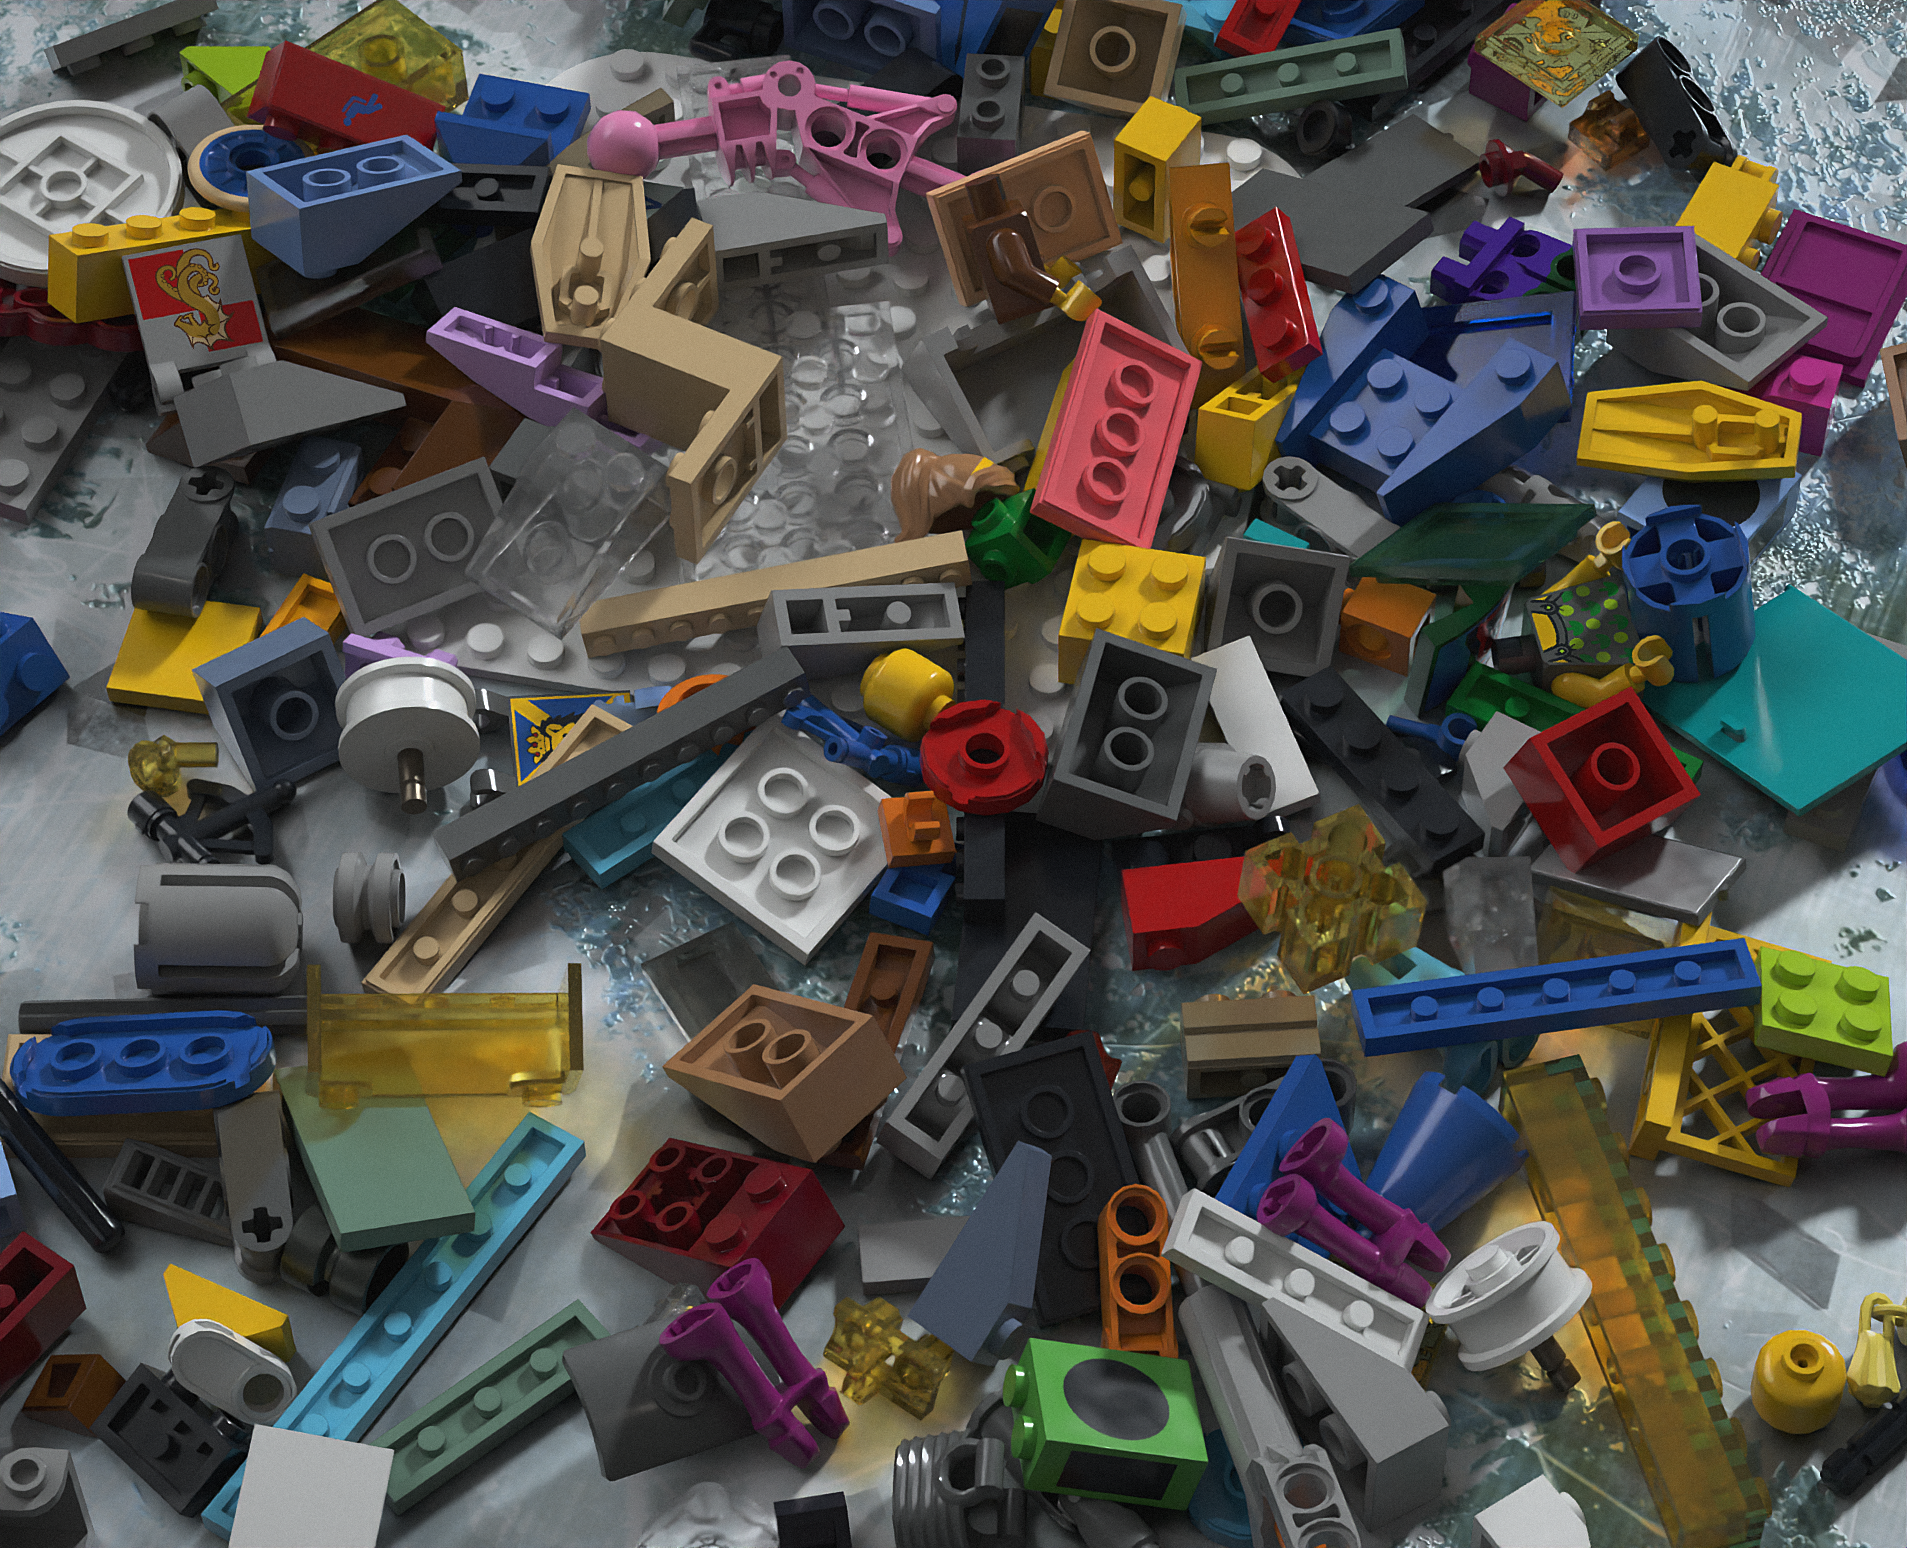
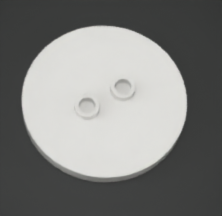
(78, 167)

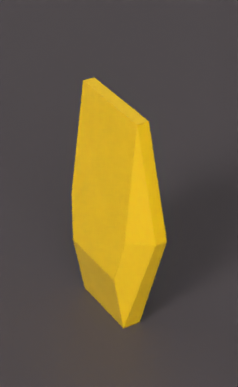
(1689, 434)

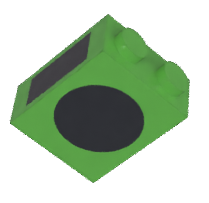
(1105, 1424)

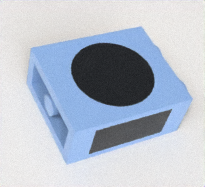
(1757, 506)

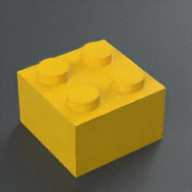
(1132, 594)

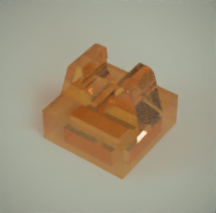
(1608, 132)

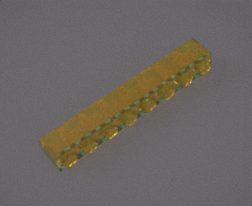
(1633, 1314)

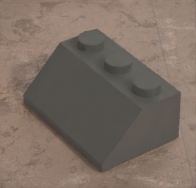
(1126, 740)

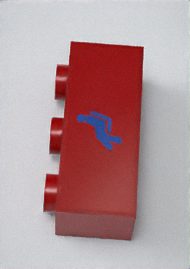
(335, 104)

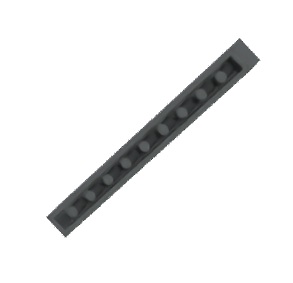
(621, 764)

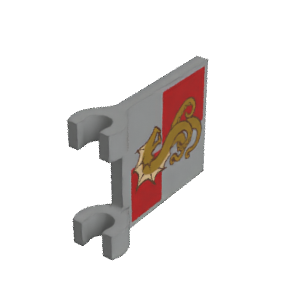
(194, 311)

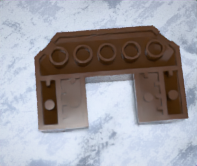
(446, 412)

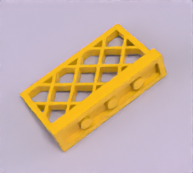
(1670, 1076)

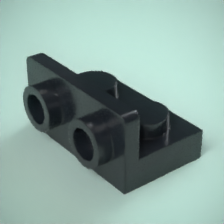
(172, 1438)

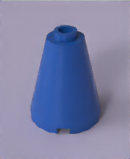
(1443, 1154)

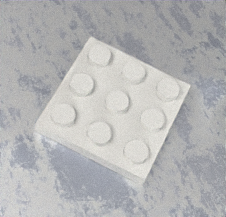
(781, 838)

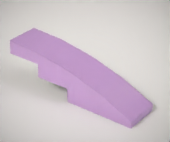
(525, 372)

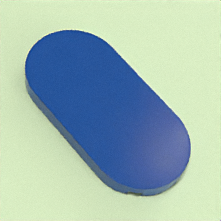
(143, 1063)

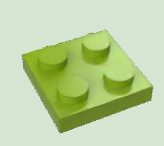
(1823, 1011)

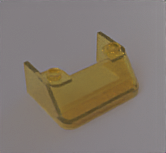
(442, 1044)

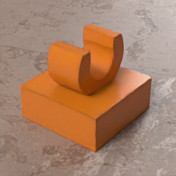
(916, 830)

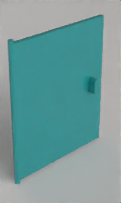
(1801, 710)

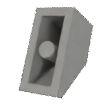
(1487, 787)

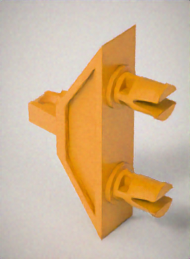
(1206, 275)

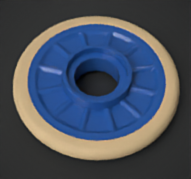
(217, 160)

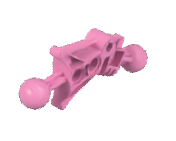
(744, 136)

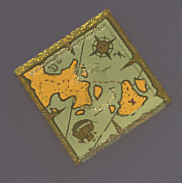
(1556, 46)

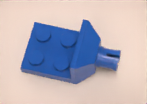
(511, 126)

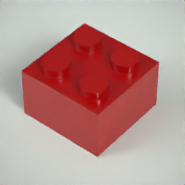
(1601, 780)

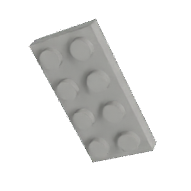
(46, 412)

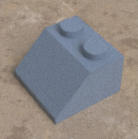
(276, 702)

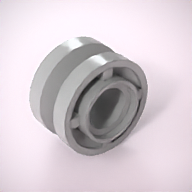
(369, 897)

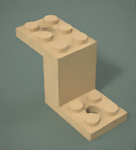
(693, 389)

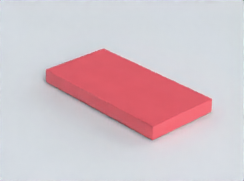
(1116, 434)

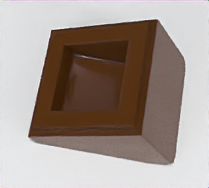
(73, 1392)

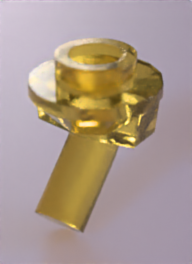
(159, 762)

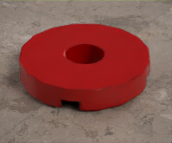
(978, 786)

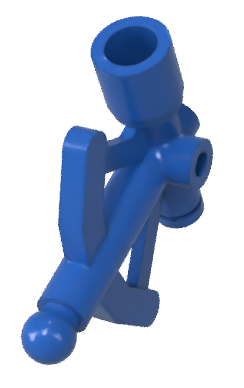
(856, 744)

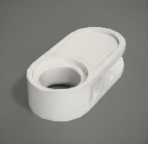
(219, 1364)

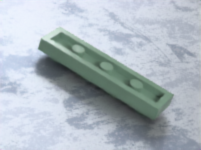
(1293, 77)
(485, 1407)

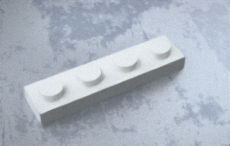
(1263, 1265)

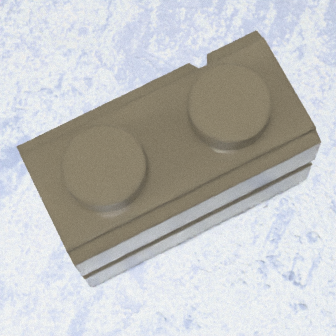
(1244, 1042)

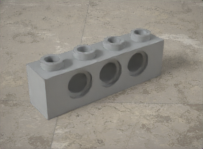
(994, 1024)

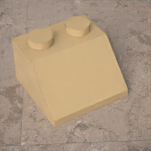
(1115, 54)

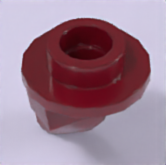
(1503, 166)

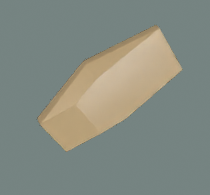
(588, 252)

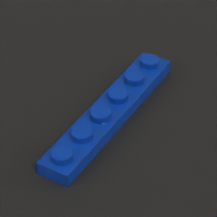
(1555, 997)

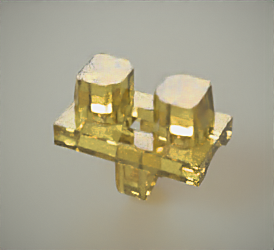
(871, 1335)

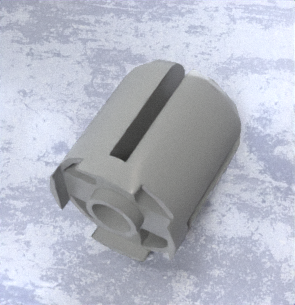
(217, 929)

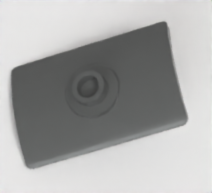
(652, 1407)

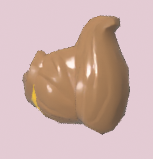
(944, 491)

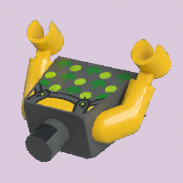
(1582, 636)

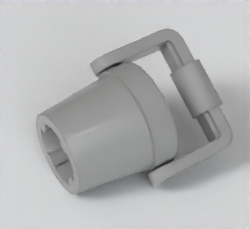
(1225, 788)

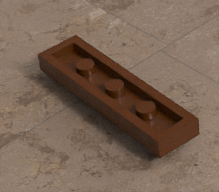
(889, 988)

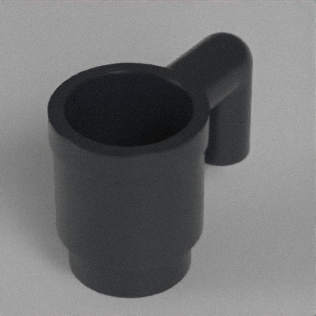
(737, 26)

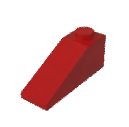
(1182, 912)

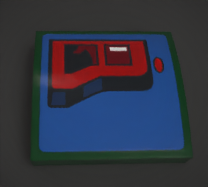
(1454, 644)

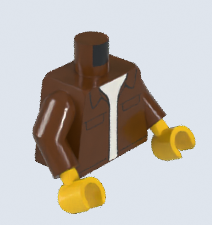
(1010, 262)

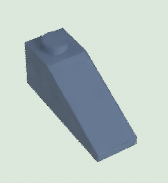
(991, 1269)

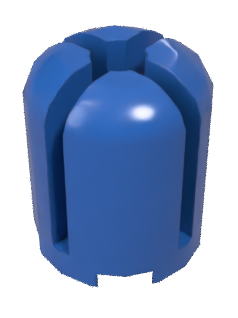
(1711, 590)

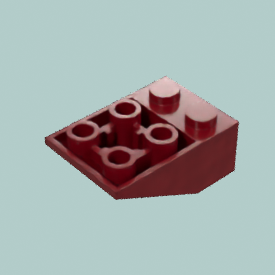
(712, 1208)

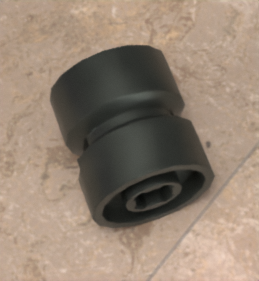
(352, 1278)

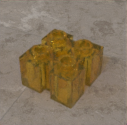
(1331, 898)

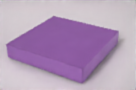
(1637, 278)

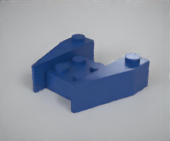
(1404, 426)

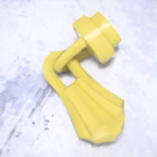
(1873, 1370)

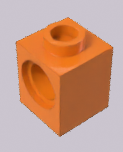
(1384, 623)

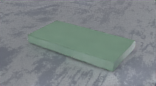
(376, 1167)

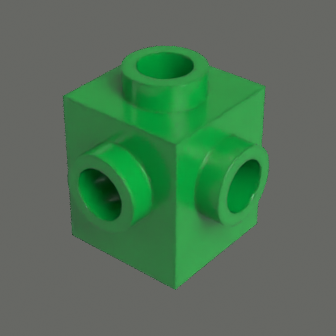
(1014, 543)

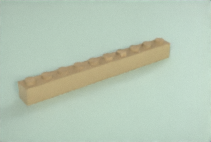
(739, 598)

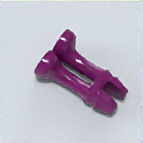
(1816, 1097)
(1292, 1207)
(709, 1334)

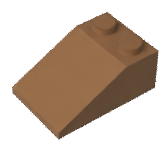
(790, 1070)

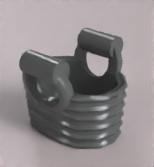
(941, 1482)

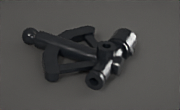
(191, 840)

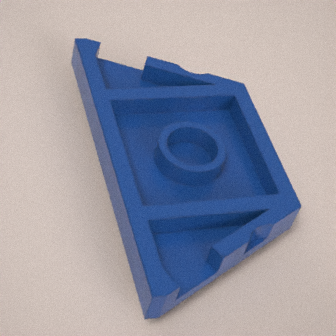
(1296, 1106)

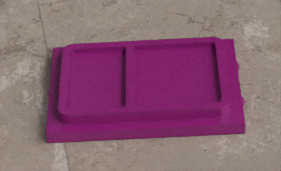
(1849, 279)

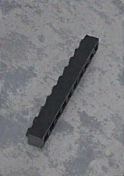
(984, 678)

